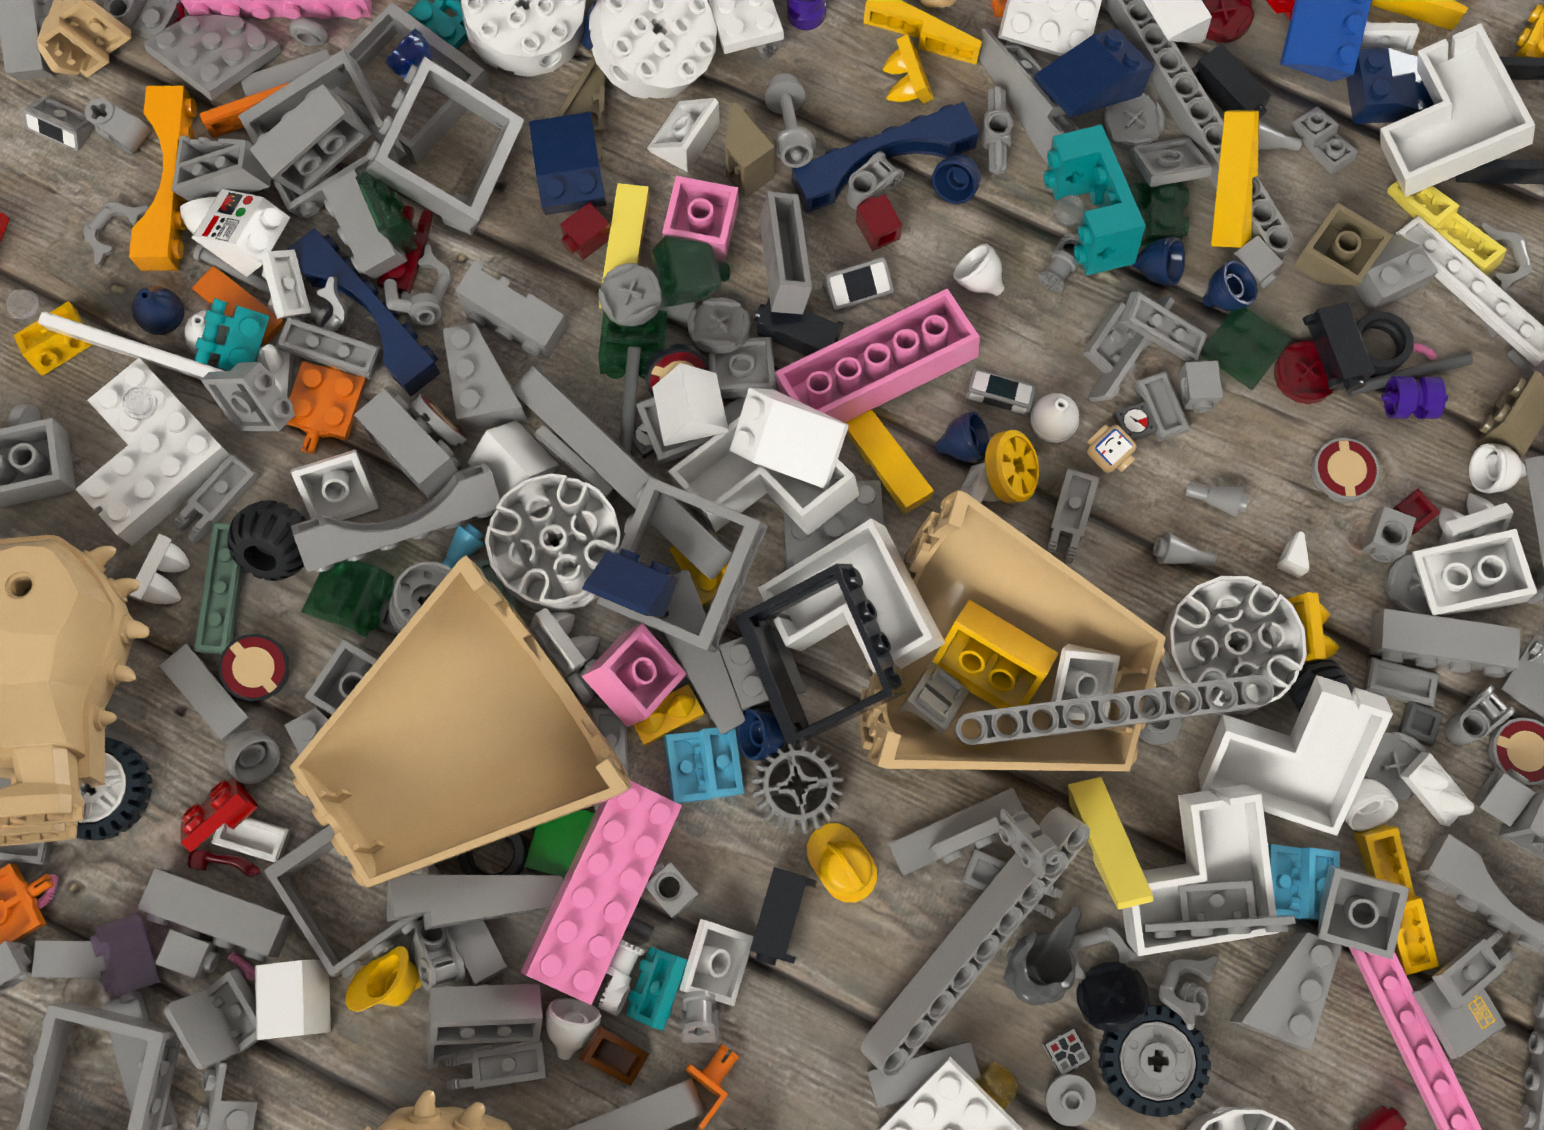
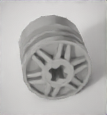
(413, 590)

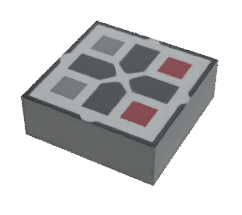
(1066, 1051)

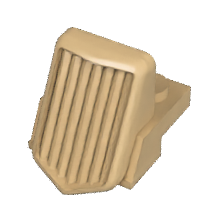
(79, 37)

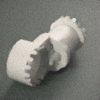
(620, 969)

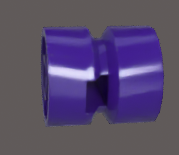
(806, 13)

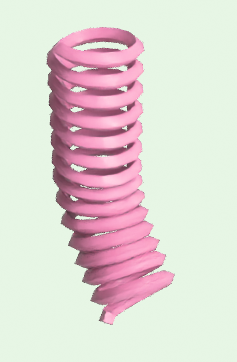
(1428, 353)
(43, 900)
(242, 965)

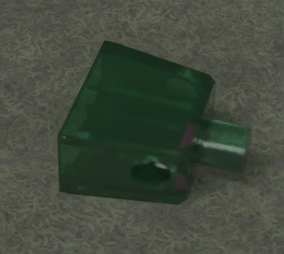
(687, 270)

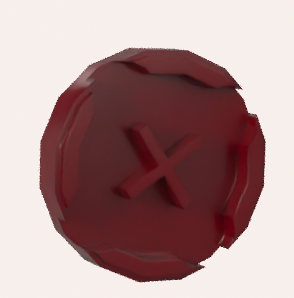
(1229, 19)
(1301, 374)

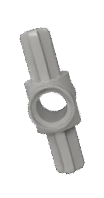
(995, 142)

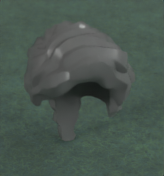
(1042, 965)

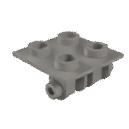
(1527, 681)

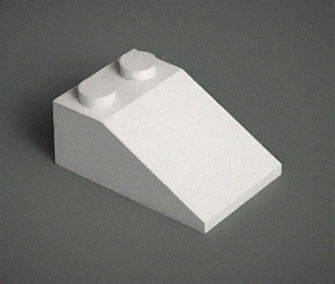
(788, 436)
(1475, 574)

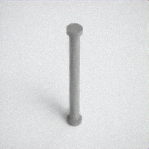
(202, 254)

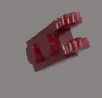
(406, 273)

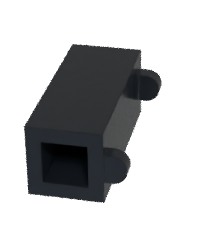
(1230, 82)
(796, 331)
(1340, 347)
(779, 916)

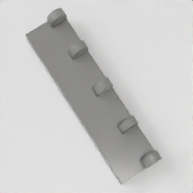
(131, 1052)

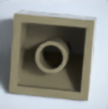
(1342, 248)

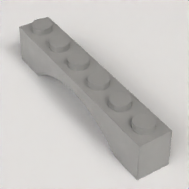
(330, 540)
(1462, 873)

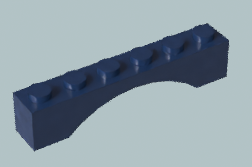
(937, 134)
(402, 355)

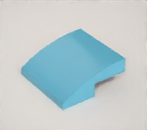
(703, 765)
(1300, 879)

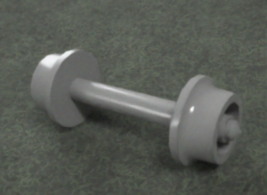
(795, 143)

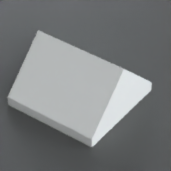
(1181, 19)
(686, 132)
(689, 405)
(512, 456)
(336, 486)
(1084, 674)
(717, 961)
(292, 999)

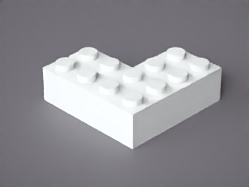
(1473, 116)
(160, 466)
(738, 483)
(886, 584)
(1314, 769)
(1222, 844)

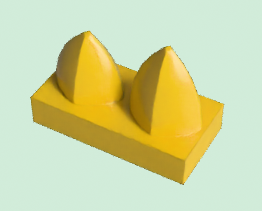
(915, 83)
(1313, 616)
(672, 714)

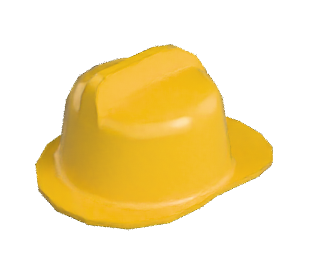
(841, 862)
(384, 981)

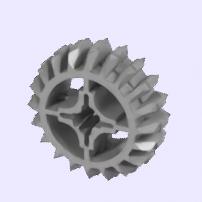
(813, 783)

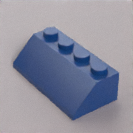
(1325, 37)

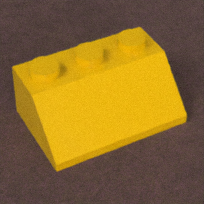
(994, 658)

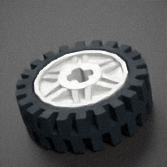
(120, 798)

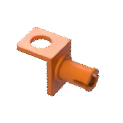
(711, 1078)

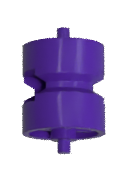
(1422, 398)

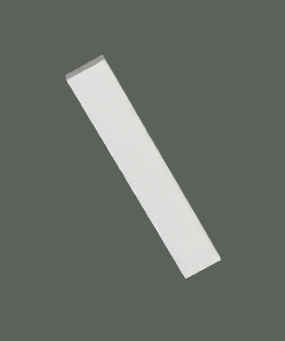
(1479, 291)
(124, 346)

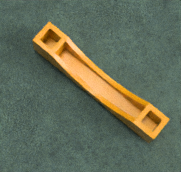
(158, 234)

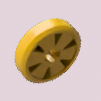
(1011, 466)

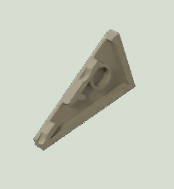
(588, 96)

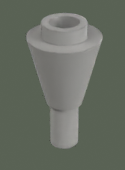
(1273, 139)
(1226, 498)
(1174, 550)

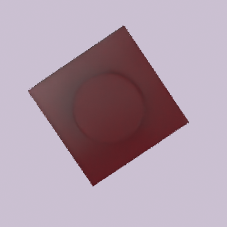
(878, 222)
(585, 231)

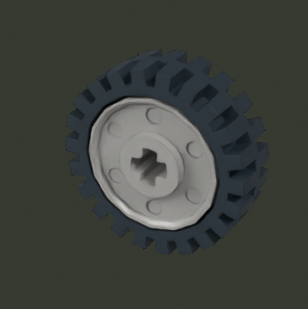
(1173, 1082)

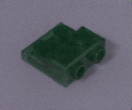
(1161, 210)
(617, 338)
(350, 596)

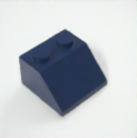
(632, 583)

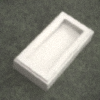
(254, 839)

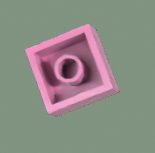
(702, 213)
(634, 675)

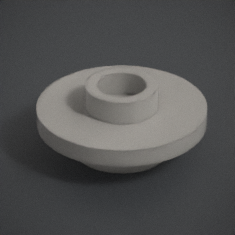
(1158, 732)
(1070, 1099)

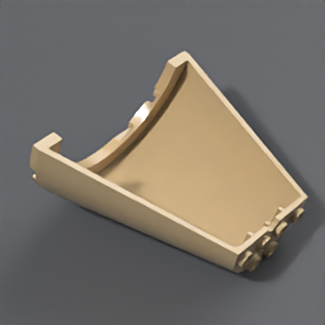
(986, 560)
(454, 739)

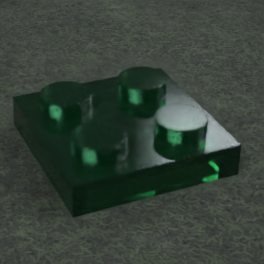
(387, 212)
(1245, 346)

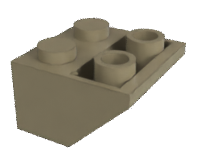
(748, 152)
(1518, 415)

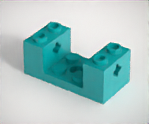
(1086, 164)

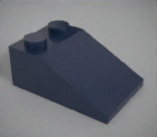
(1096, 74)
(1386, 87)
(566, 163)

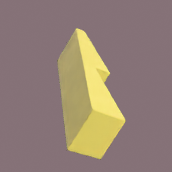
(1442, 215)
(627, 226)
(1109, 843)

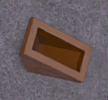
(614, 1055)

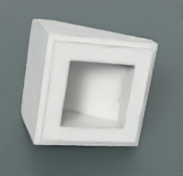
(1294, 556)

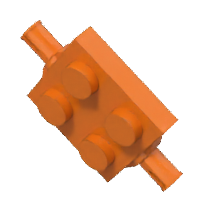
(324, 403)
(18, 904)

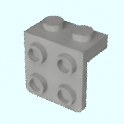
(215, 1021)

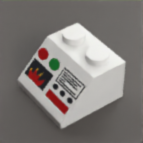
(240, 229)

